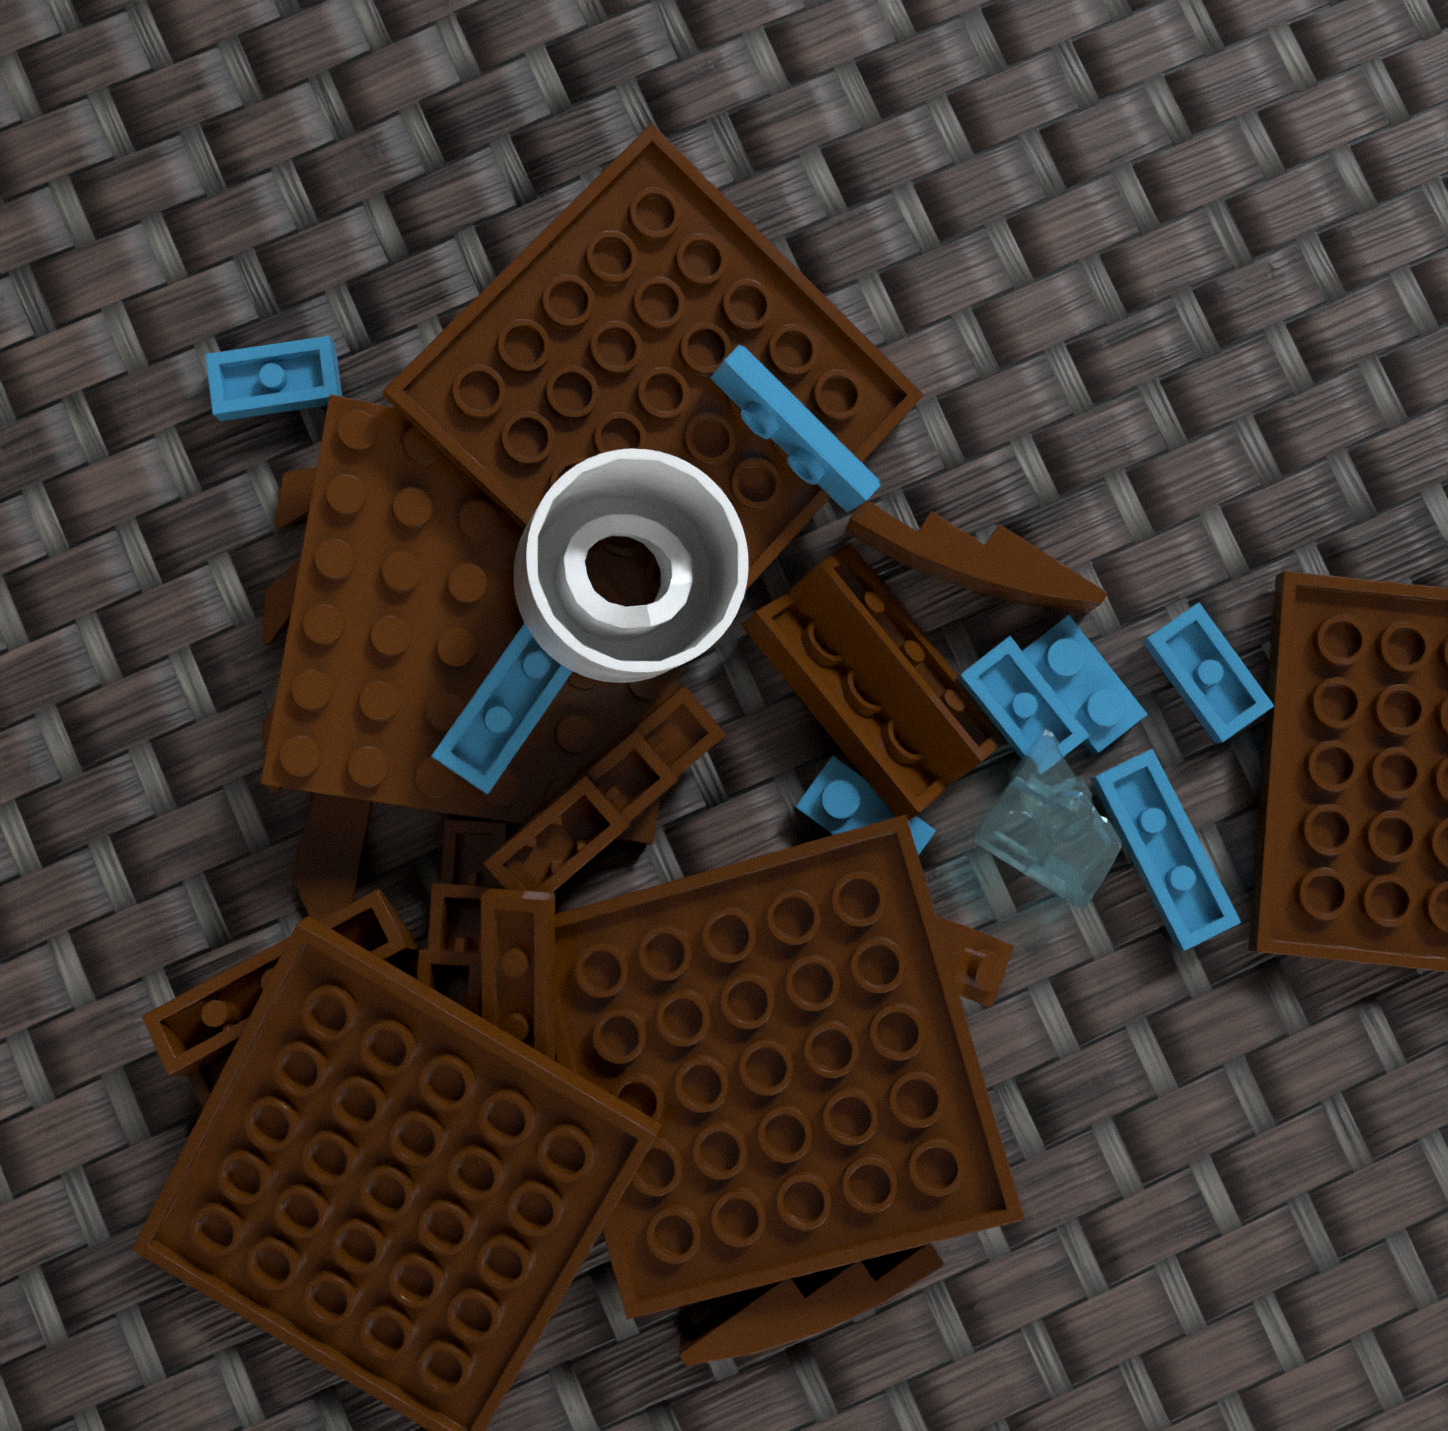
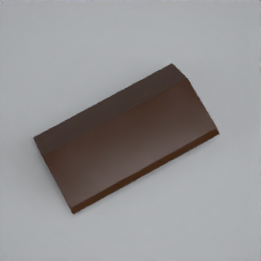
(874, 682)
(204, 1024)

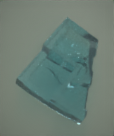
(1051, 826)

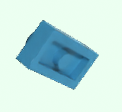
(273, 378)
(1207, 673)
(1085, 684)
(1020, 700)
(846, 801)

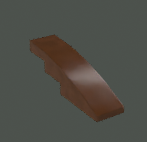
(999, 568)
(606, 796)
(454, 935)
(798, 1309)

